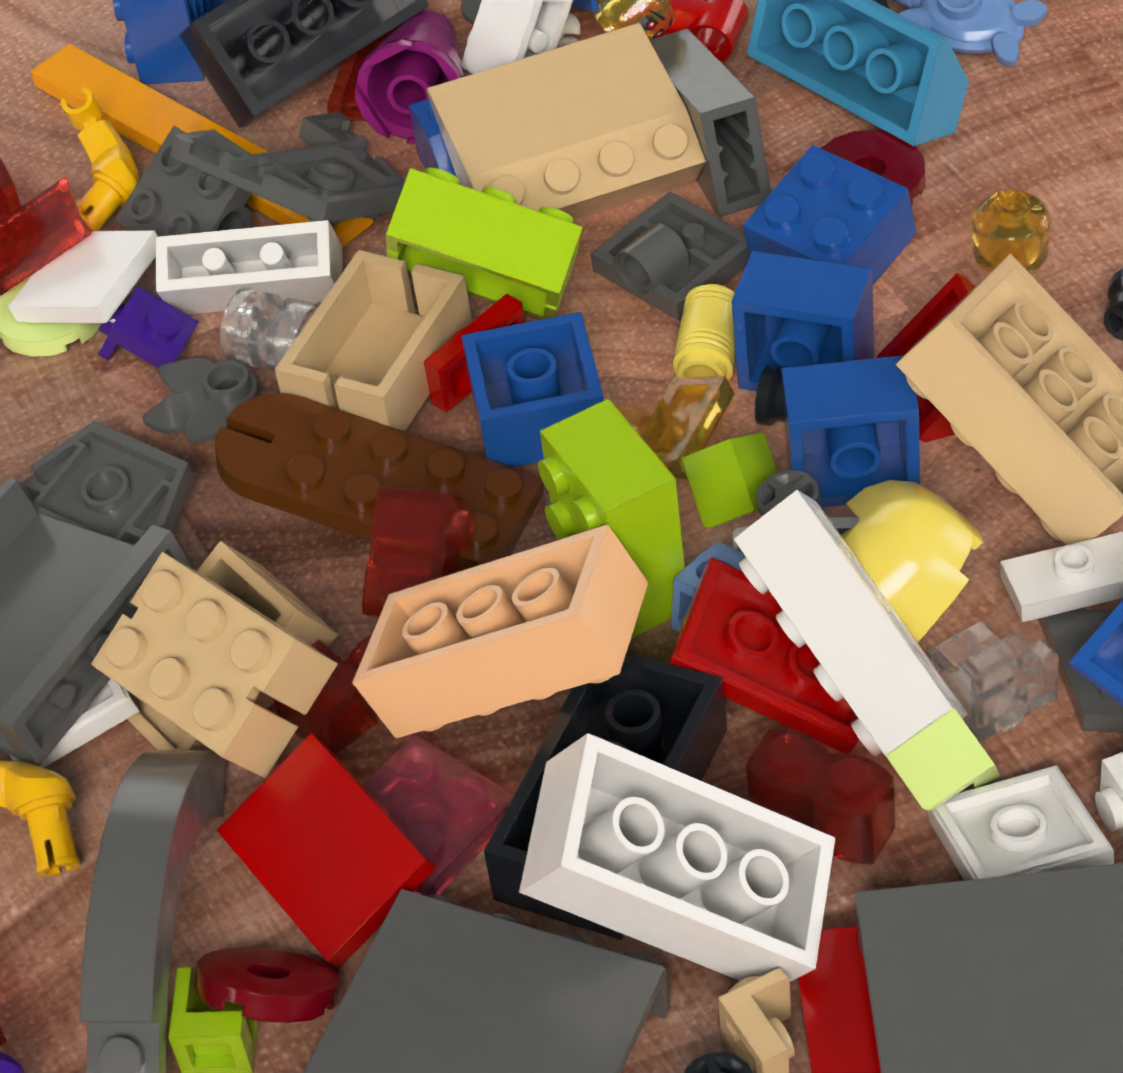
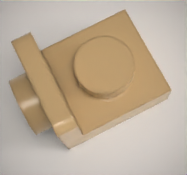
(753, 1021)

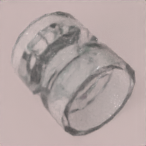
(262, 326)

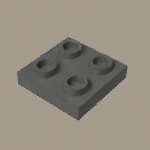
(183, 199)
(670, 253)

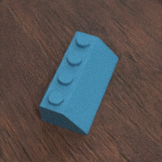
(864, 62)

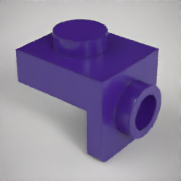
(147, 329)

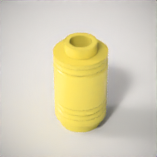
(706, 333)

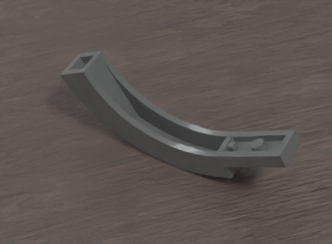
(135, 904)

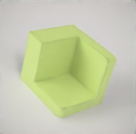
(942, 762)

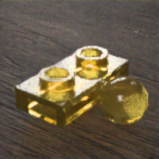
(682, 418)

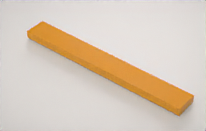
(149, 117)

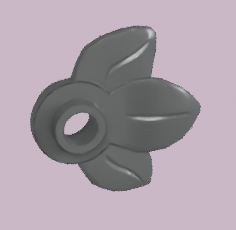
(200, 397)

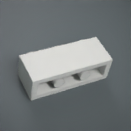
(207, 268)

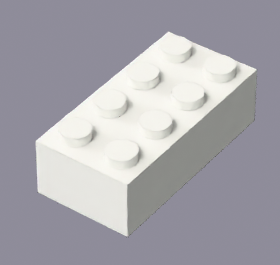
(677, 863)

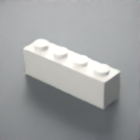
(845, 623)

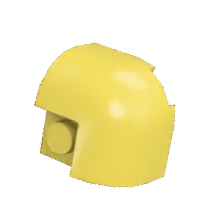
(911, 549)

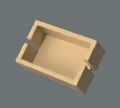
(368, 344)
(206, 658)

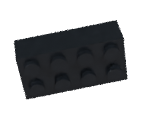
(273, 48)
(647, 709)

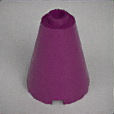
(402, 68)

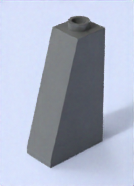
(723, 121)

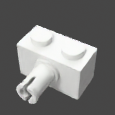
(517, 30)

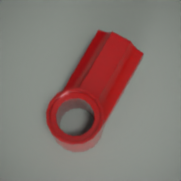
(713, 22)

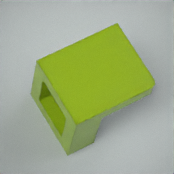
(728, 477)
(209, 1038)

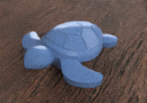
(978, 24)

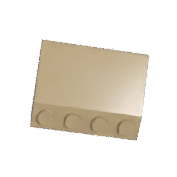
(571, 126)
(1029, 399)

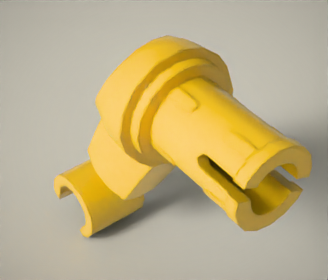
(110, 158)
(42, 801)

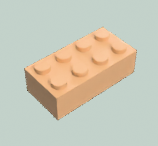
(502, 633)

